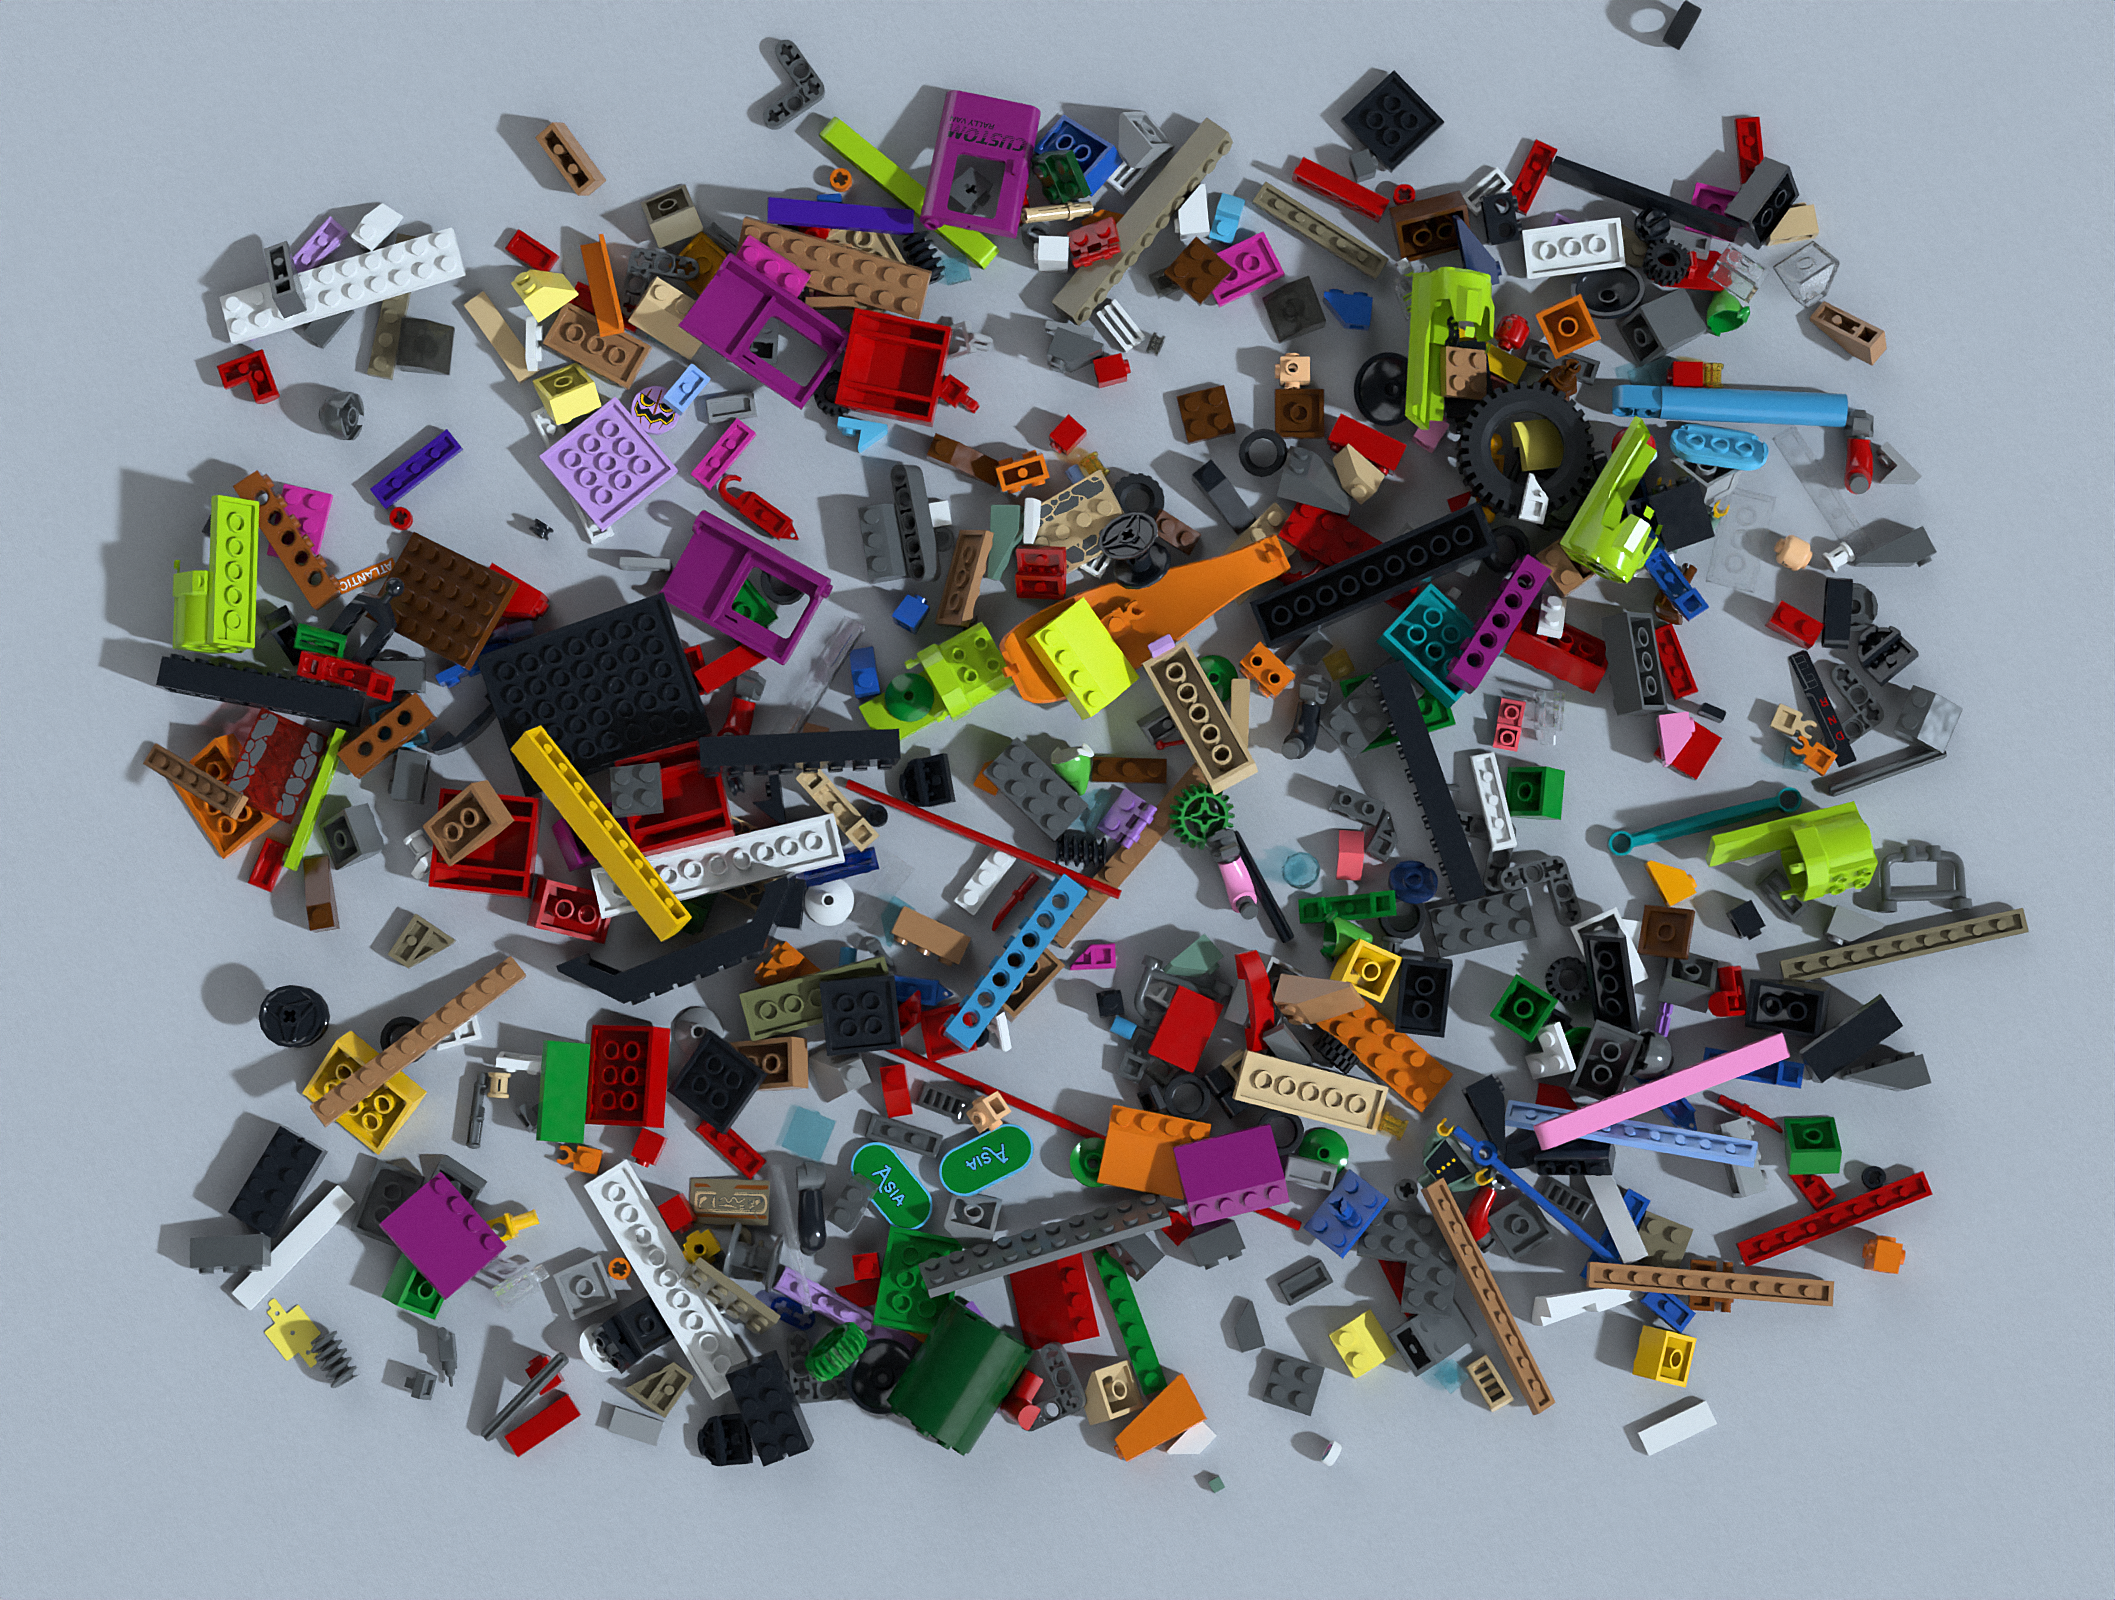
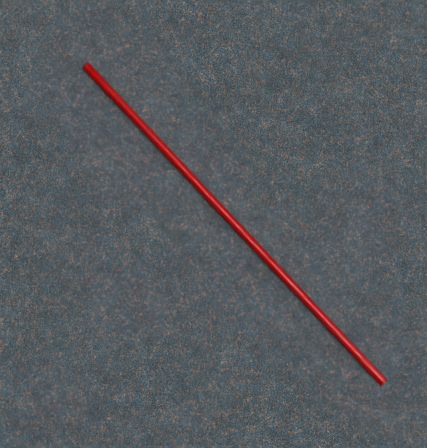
(1044, 1114)

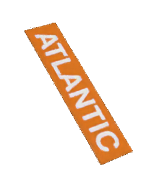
(366, 576)

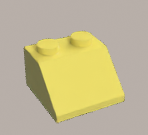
(543, 291)
(567, 393)
(1362, 1343)

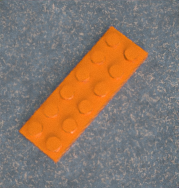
(1389, 1054)

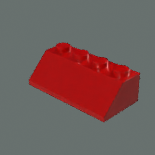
(1573, 658)

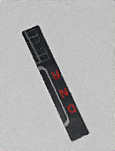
(1822, 708)

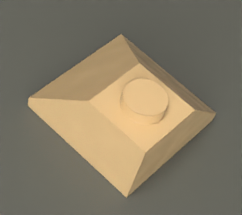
(1111, 1393)

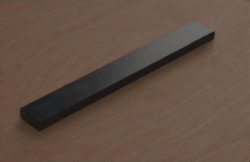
(1644, 198)

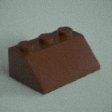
(1427, 225)

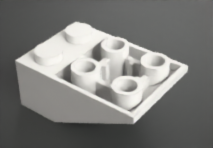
(1608, 920)

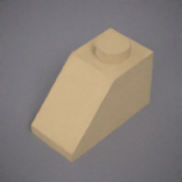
(1796, 225)
(1357, 474)

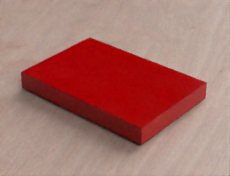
(1185, 1028)

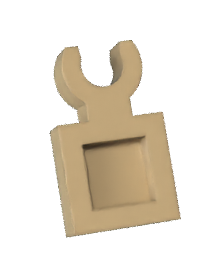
(1788, 721)

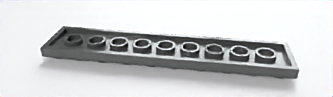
(1044, 1244)

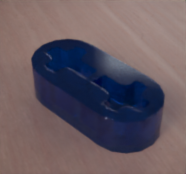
(790, 1318)

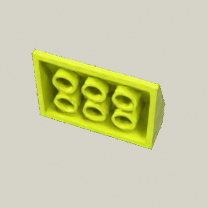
(1083, 659)

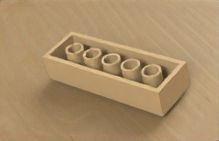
(1200, 717)

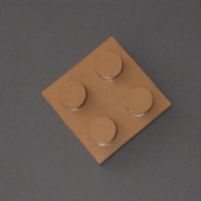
(1463, 373)

